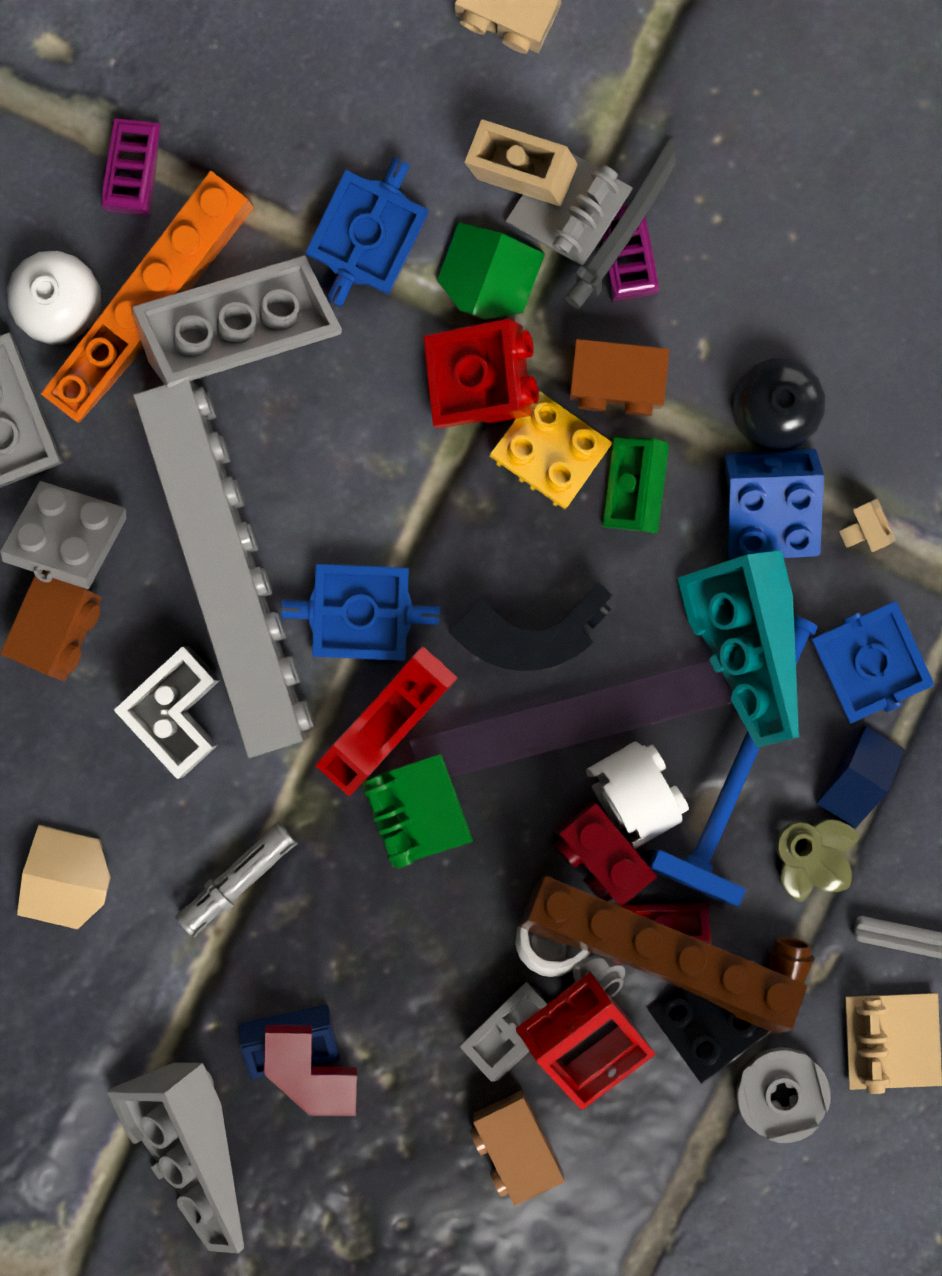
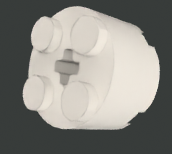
(637, 793)

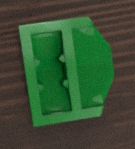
(489, 272)

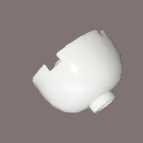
(54, 297)

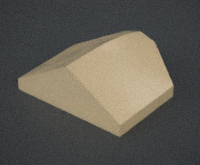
(63, 878)

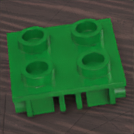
(417, 811)

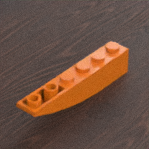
(167, 269)

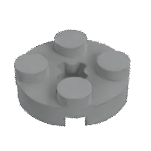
(806, 1108)

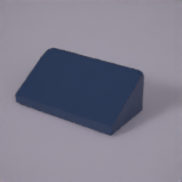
(323, 1037)

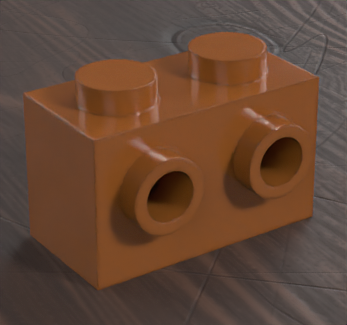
(619, 376)
(52, 627)

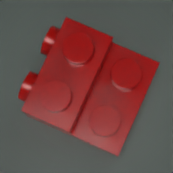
(480, 374)

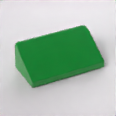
(635, 484)

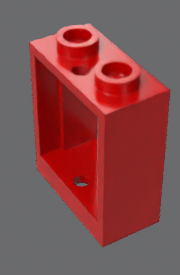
(568, 1022)

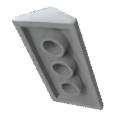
(234, 321)

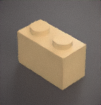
(521, 162)

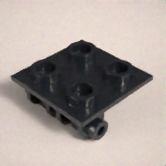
(704, 1032)

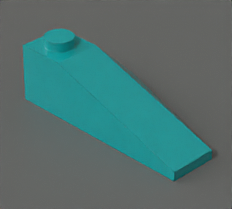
(749, 627)

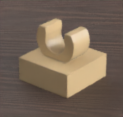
(871, 526)

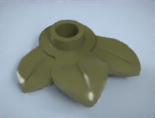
(820, 861)

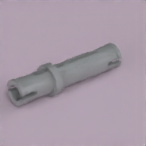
(228, 886)

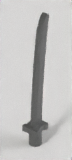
(590, 279)

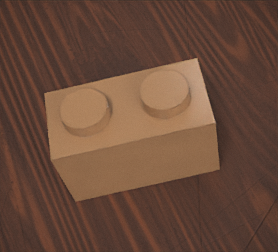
(517, 1148)

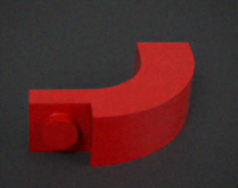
(386, 721)

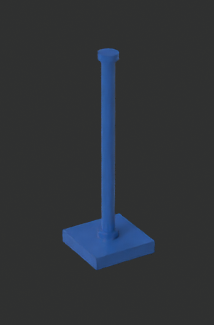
(696, 869)

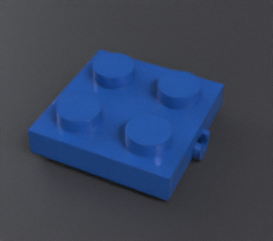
(872, 662)

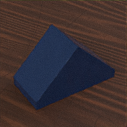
(862, 777)

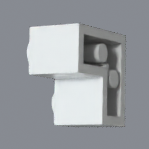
(160, 712)

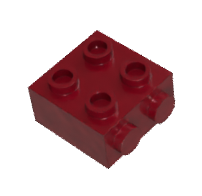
(605, 854)

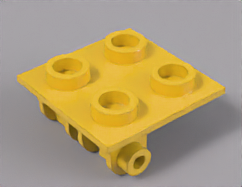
(551, 451)

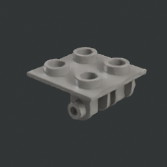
(582, 219)

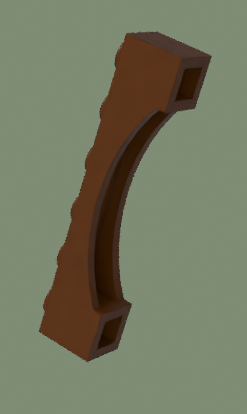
(641, 943)

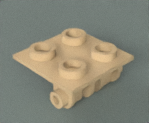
(893, 1041)

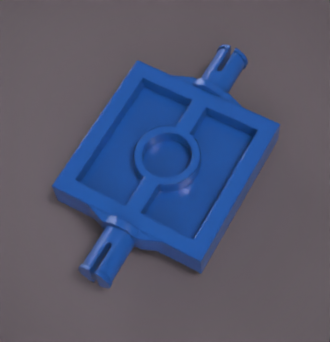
(367, 232)
(360, 612)

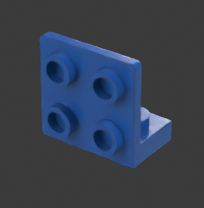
(774, 502)

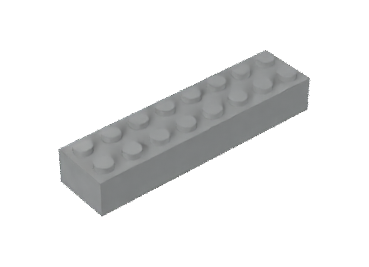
(222, 566)

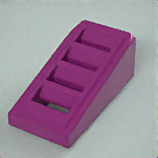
(126, 203)
(637, 288)

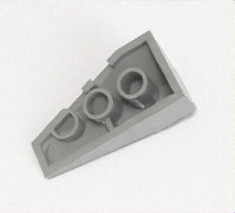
(185, 1133)

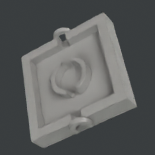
(63, 535)

